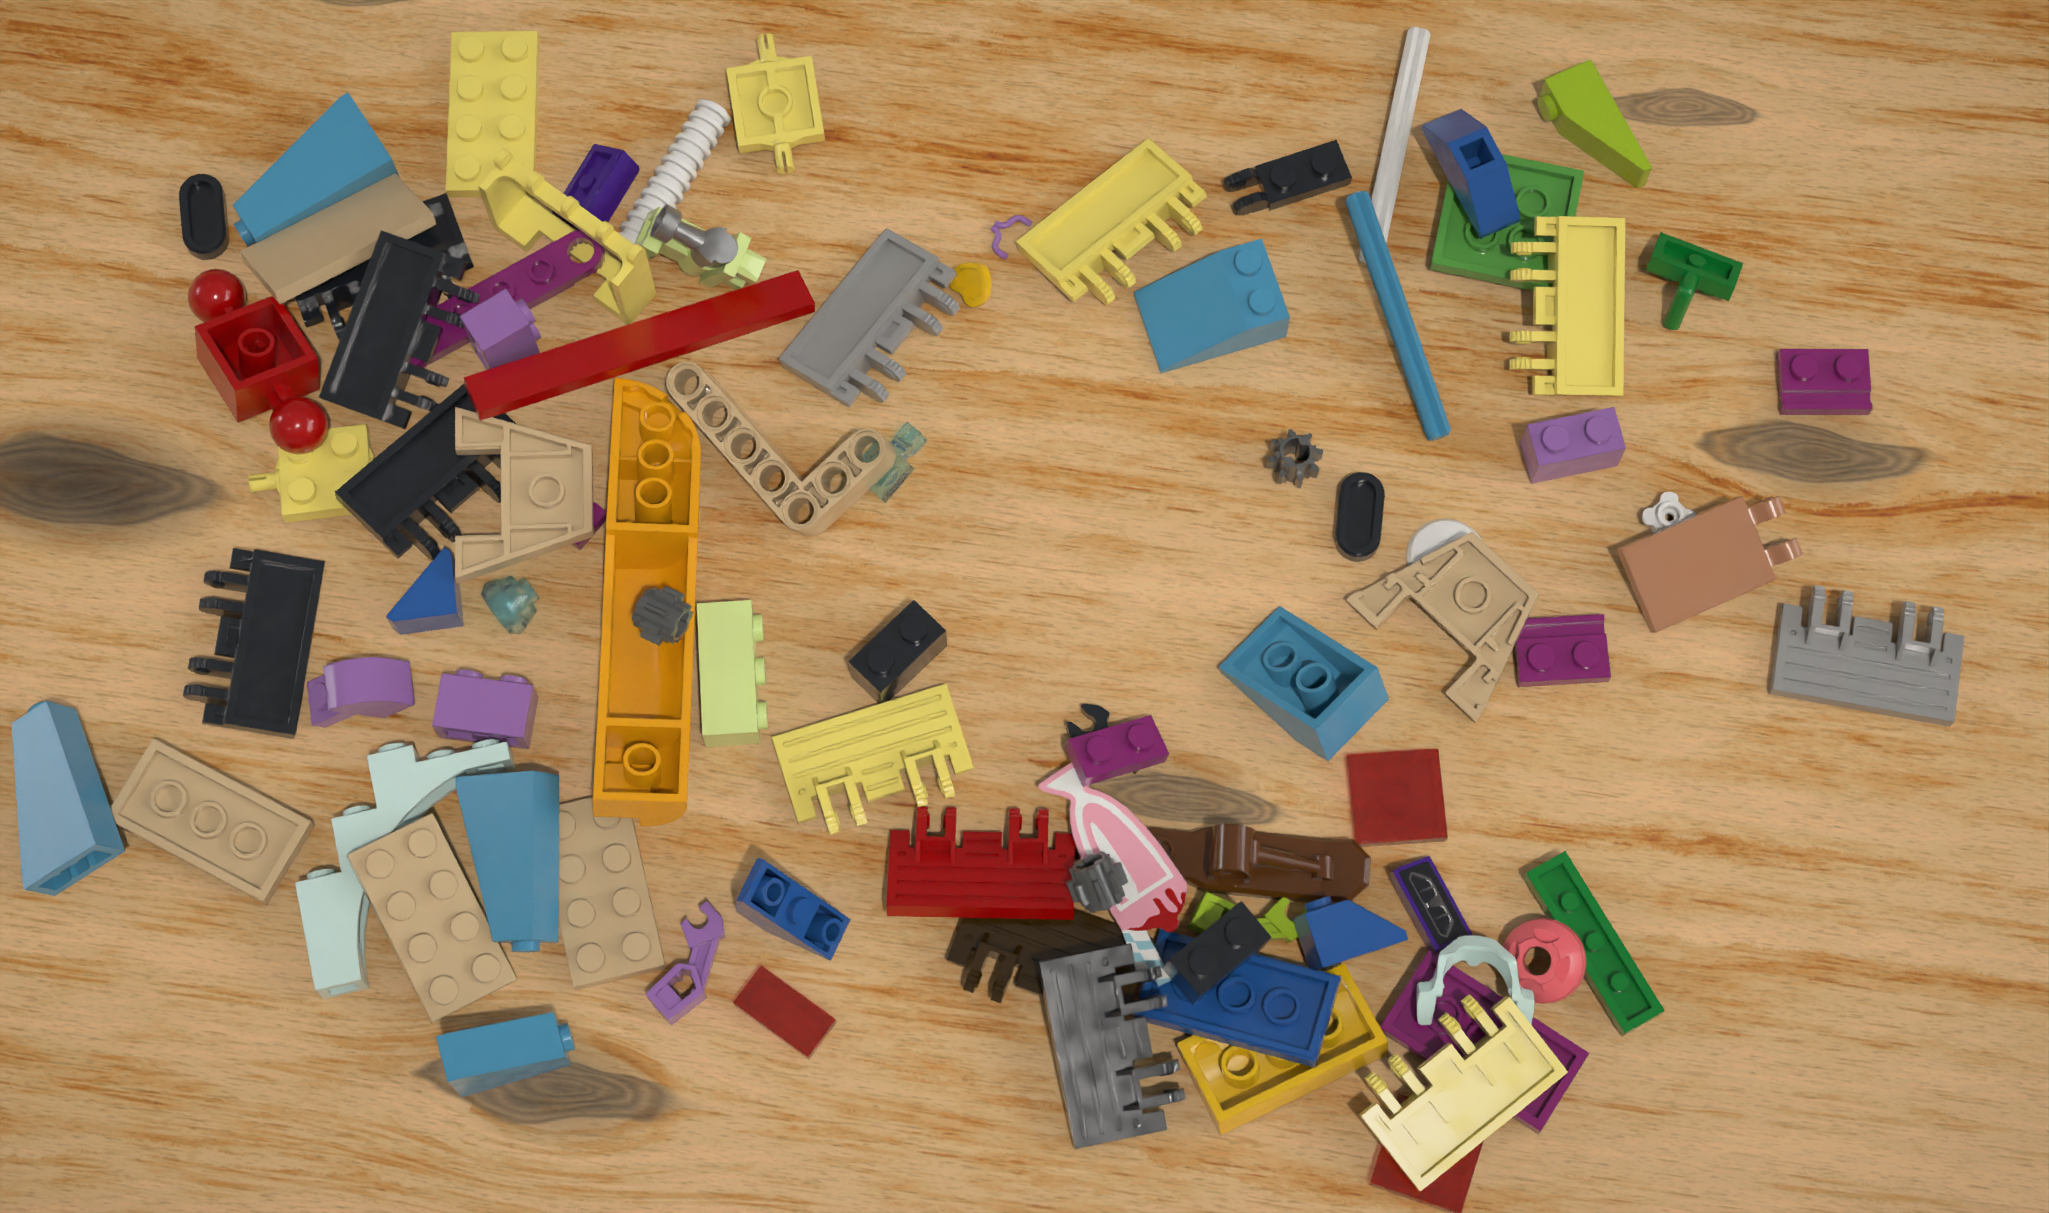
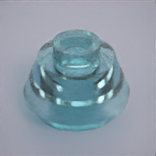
(511, 602)

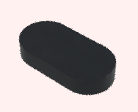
(204, 216)
(1359, 516)

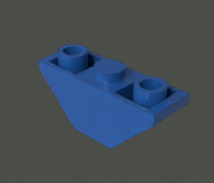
(1474, 170)
(790, 911)

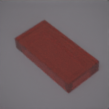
(784, 1012)

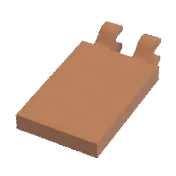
(1704, 561)

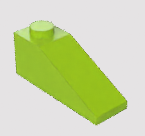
(1591, 120)

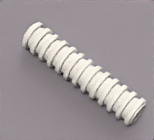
(679, 165)

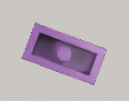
(501, 330)
(1572, 445)
(485, 709)

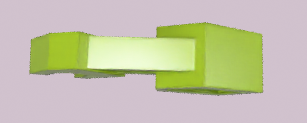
(1274, 921)

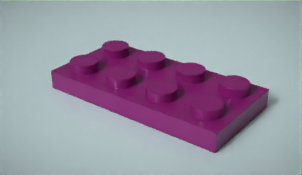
(1425, 1040)

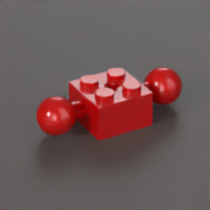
(257, 360)

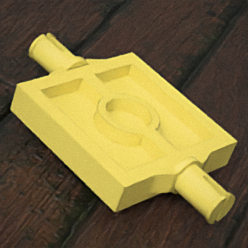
(775, 104)
(310, 479)

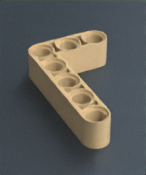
(769, 460)

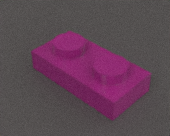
(1117, 750)

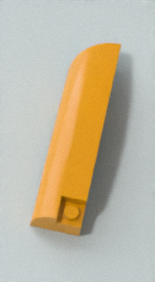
(648, 544)

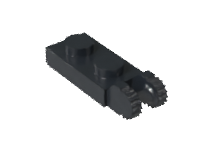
(1291, 178)

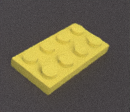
(490, 105)

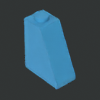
(504, 1052)

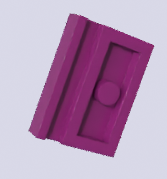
(1824, 381)
(1562, 651)

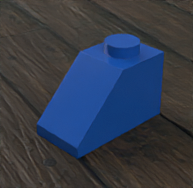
(1342, 932)

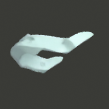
(1473, 950)

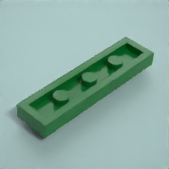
(1609, 965)

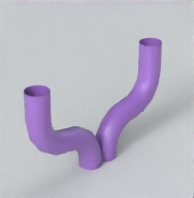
(1003, 225)

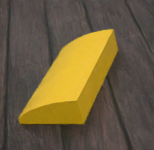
(1248, 1084)

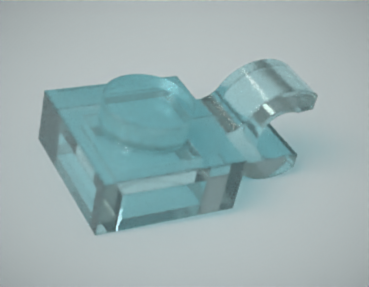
(906, 443)

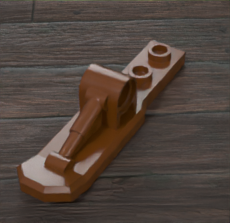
(1267, 865)

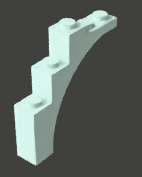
(334, 903)

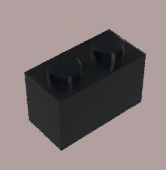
(898, 653)
(1217, 952)

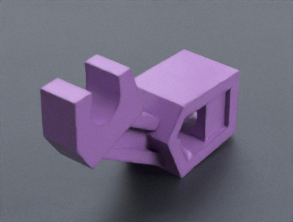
(703, 949)

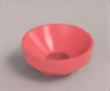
(1566, 954)

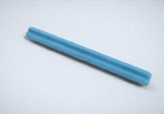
(1398, 316)

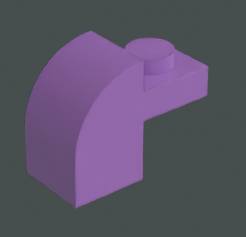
(360, 687)

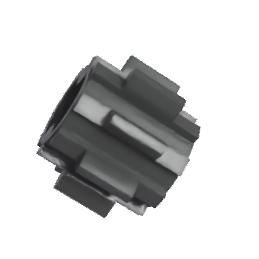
(1303, 450)
(662, 615)
(1097, 882)

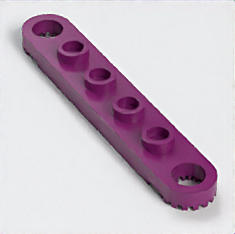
(531, 278)

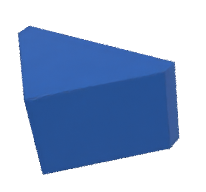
(431, 601)

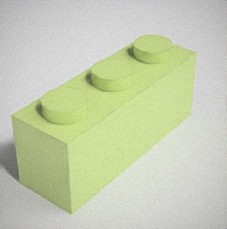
(731, 673)

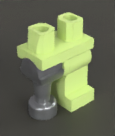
(700, 252)

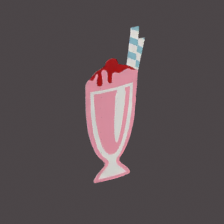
(1154, 884)

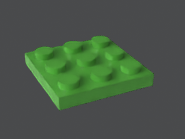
(1539, 191)

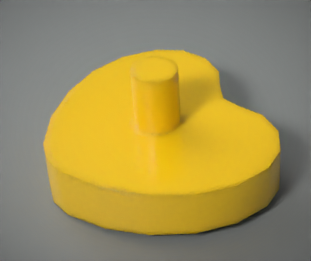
(973, 283)

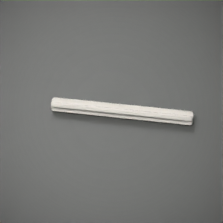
(1399, 127)

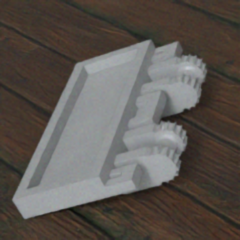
(871, 309)
(1866, 668)

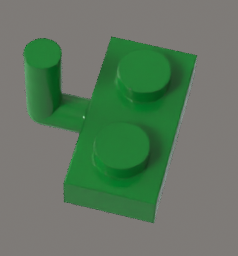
(1693, 270)

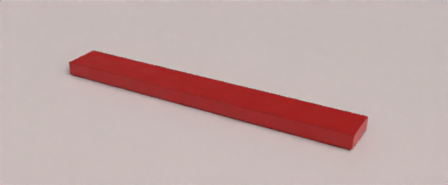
(638, 345)

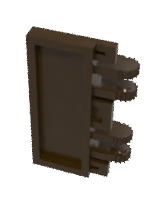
(1025, 942)

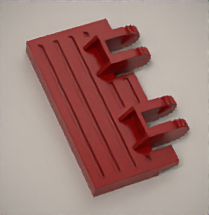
(980, 876)

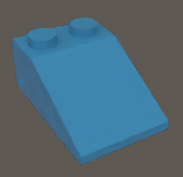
(1213, 307)
(1306, 682)

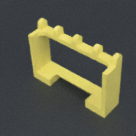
(523, 221)

